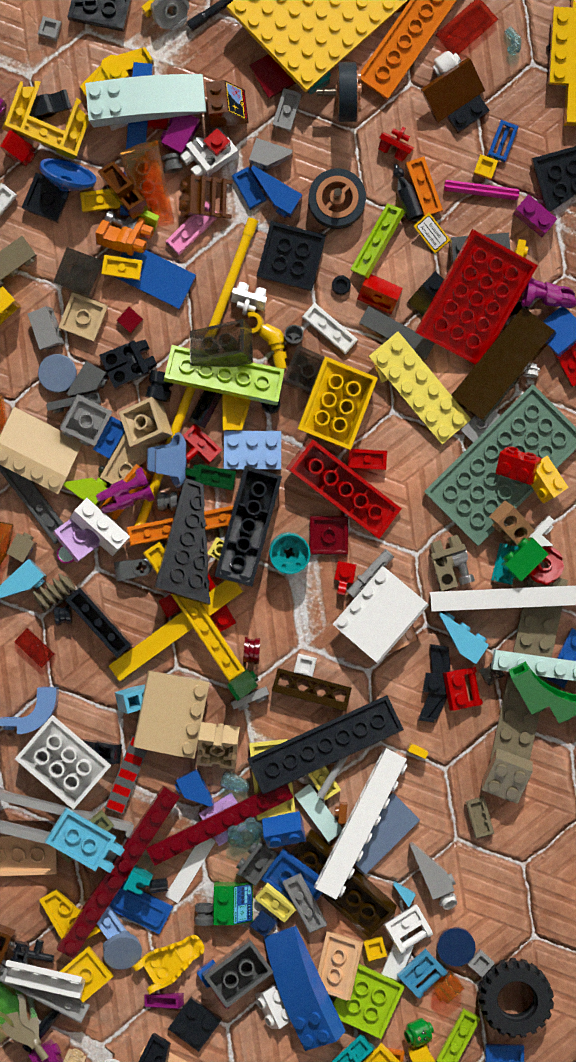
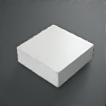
(305, 665)

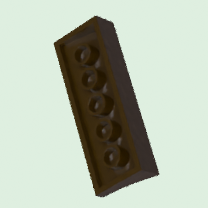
(503, 364)
(361, 901)

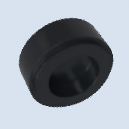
(341, 285)

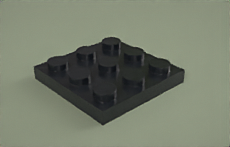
(291, 256)

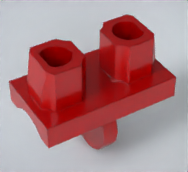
(388, 140)

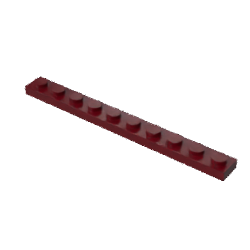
(123, 865)

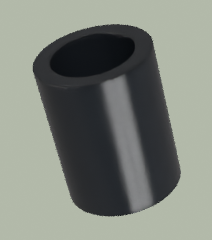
(159, 885)

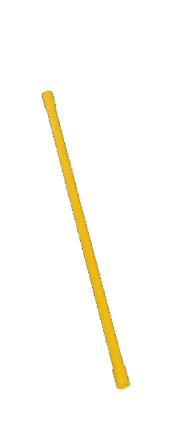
(247, 235)

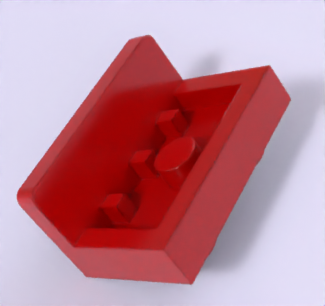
(517, 465)

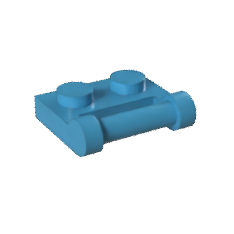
(418, 970)

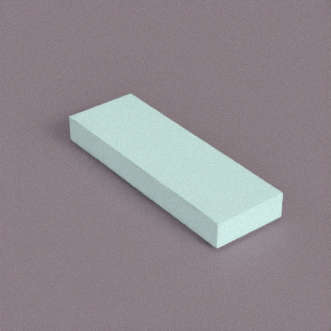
(318, 812)

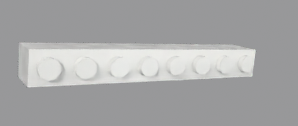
(360, 823)

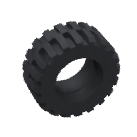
(522, 1022)

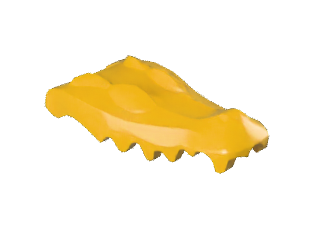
(168, 962)

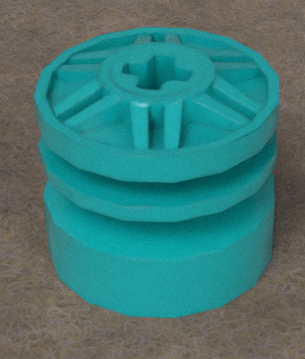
(290, 564)

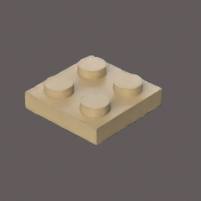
(83, 317)

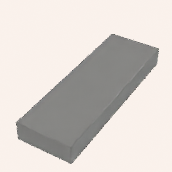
(304, 903)

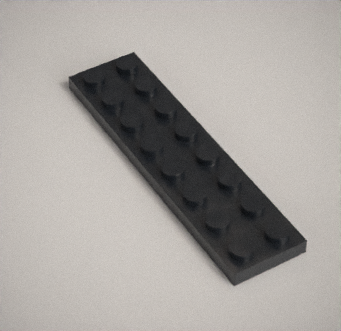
(325, 745)

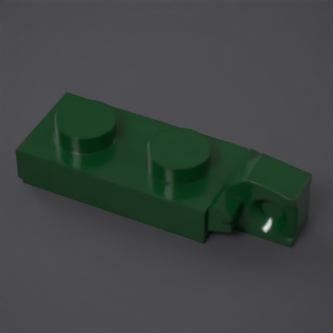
(212, 476)

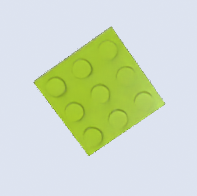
(371, 1001)

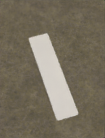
(189, 870)

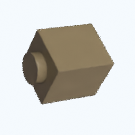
(22, 547)

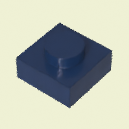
(263, 923)

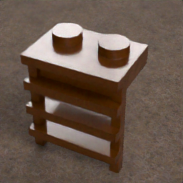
(193, 196)

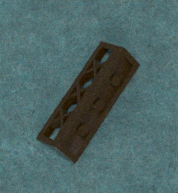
(308, 696)

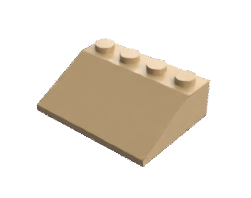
(37, 450)
(171, 714)

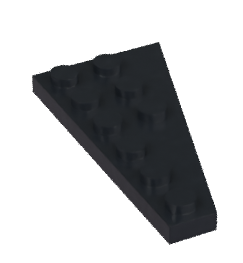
(556, 176)
(185, 555)

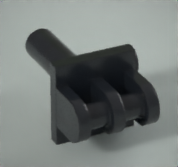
(26, 953)

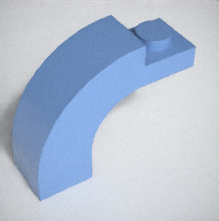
(45, 706)

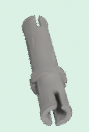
(363, 579)

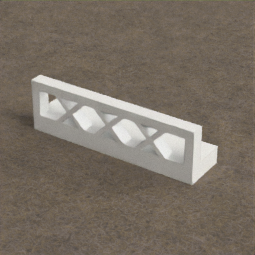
(44, 979)

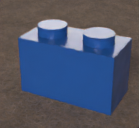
(283, 830)

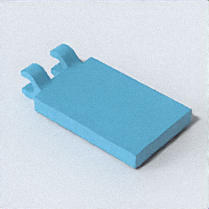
(83, 841)

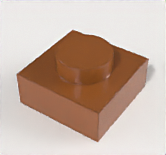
(341, 812)

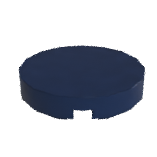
(456, 946)

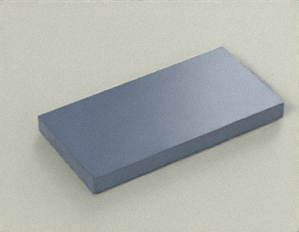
(393, 826)

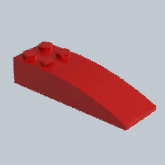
(343, 488)

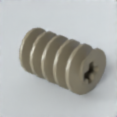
(54, 591)

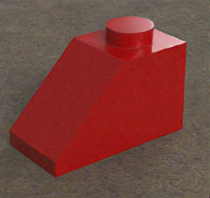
(18, 148)

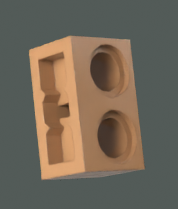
(511, 523)

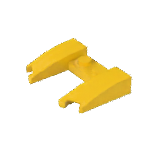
(65, 141)

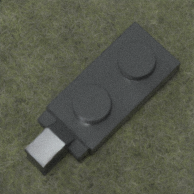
(58, 406)

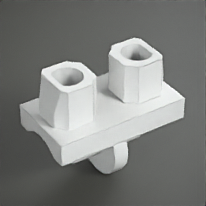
(248, 300)

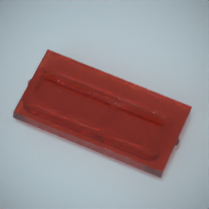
(466, 27)

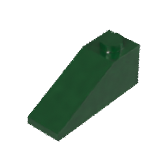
(243, 684)

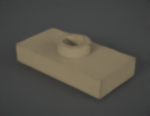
(479, 817)

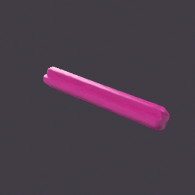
(482, 190)

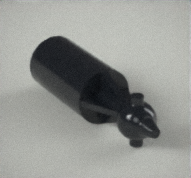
(407, 195)

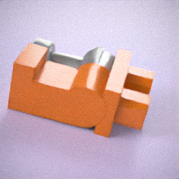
(124, 239)

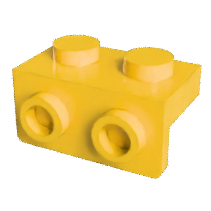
(548, 481)

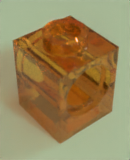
(448, 987)

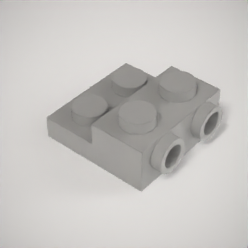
(85, 420)

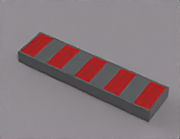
(126, 778)

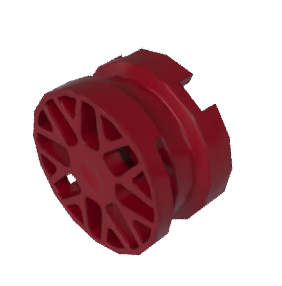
(251, 650)

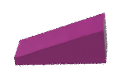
(164, 1000)

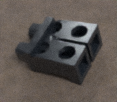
(133, 364)

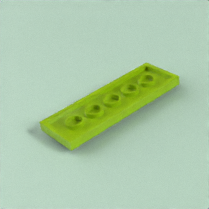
(248, 381)

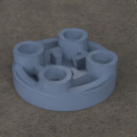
(57, 373)
(122, 950)

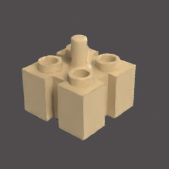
(218, 745)

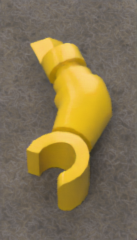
(273, 337)

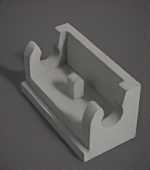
(45, 328)

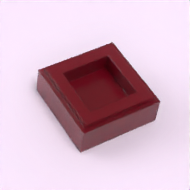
(130, 320)

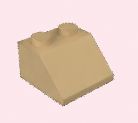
(145, 423)

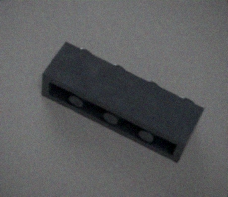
(99, 622)

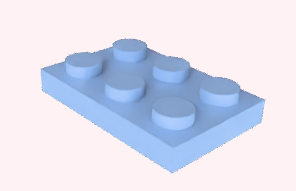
(252, 449)

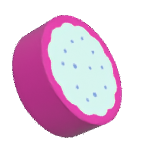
(63, 555)

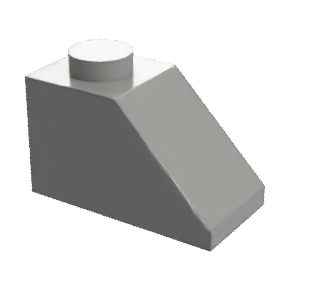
(268, 155)

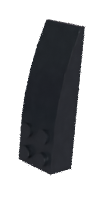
(248, 526)

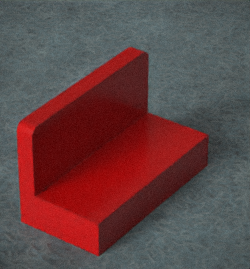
(379, 293)

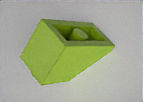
(87, 488)

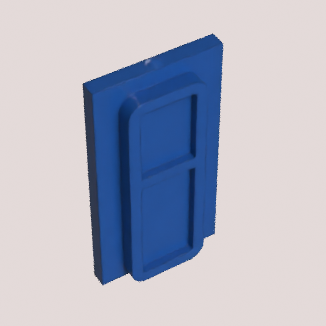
(141, 908)

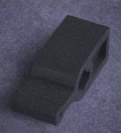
(50, 104)

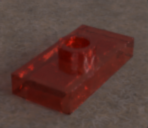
(34, 647)

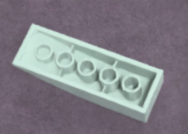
(144, 98)

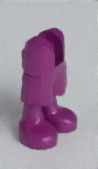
(550, 293)
(120, 493)

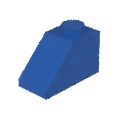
(194, 788)

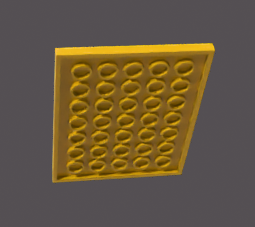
(311, 34)

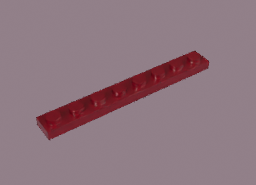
(217, 824)

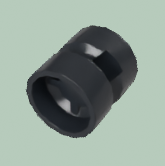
(159, 388)

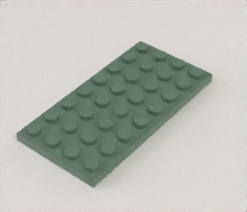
(469, 486)

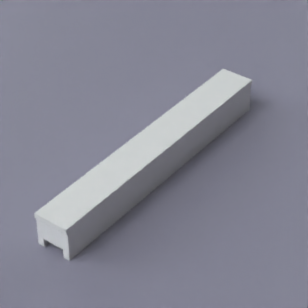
(503, 598)

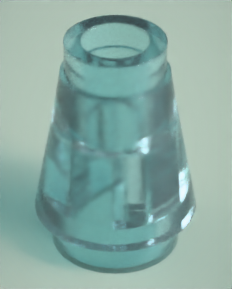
(233, 782)

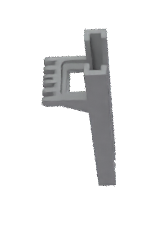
(40, 835)

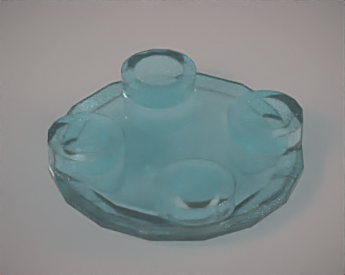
(245, 833)

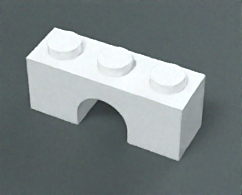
(91, 517)

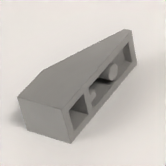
(435, 875)

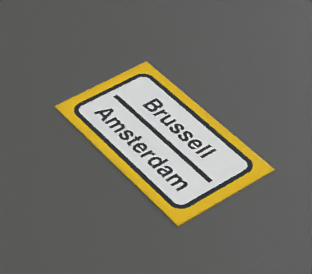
(431, 232)

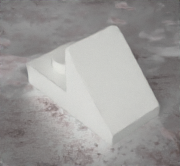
(544, 527)

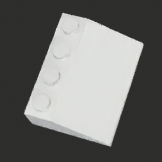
(380, 614)
(63, 762)

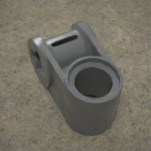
(129, 569)

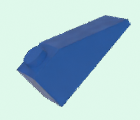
(280, 195)

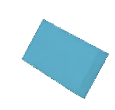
(405, 893)

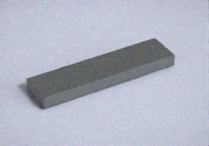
(388, 327)

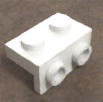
(272, 1007)

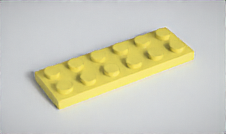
(419, 387)

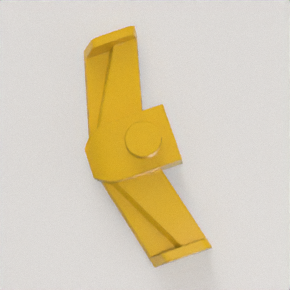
(117, 66)

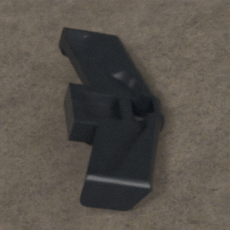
(435, 684)

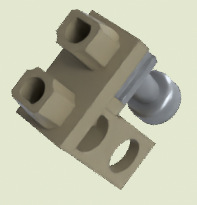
(447, 559)

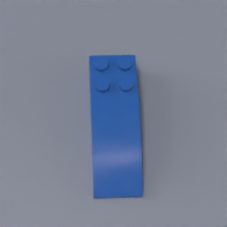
(302, 990)

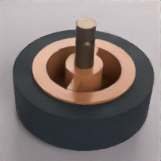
(347, 92)
(337, 198)

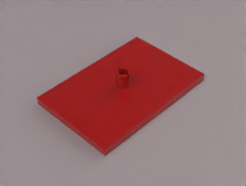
(476, 297)

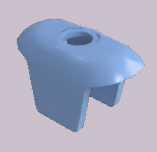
(169, 459)

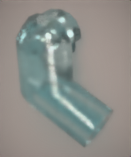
(515, 44)

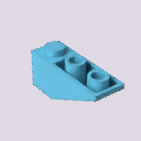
(465, 642)

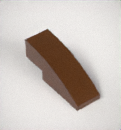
(123, 190)

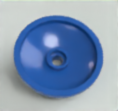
(67, 174)

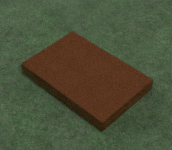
(452, 89)

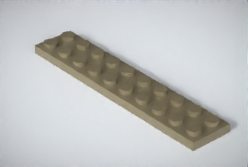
(537, 637)

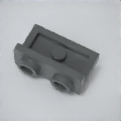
(256, 862)

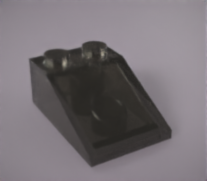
(222, 345)

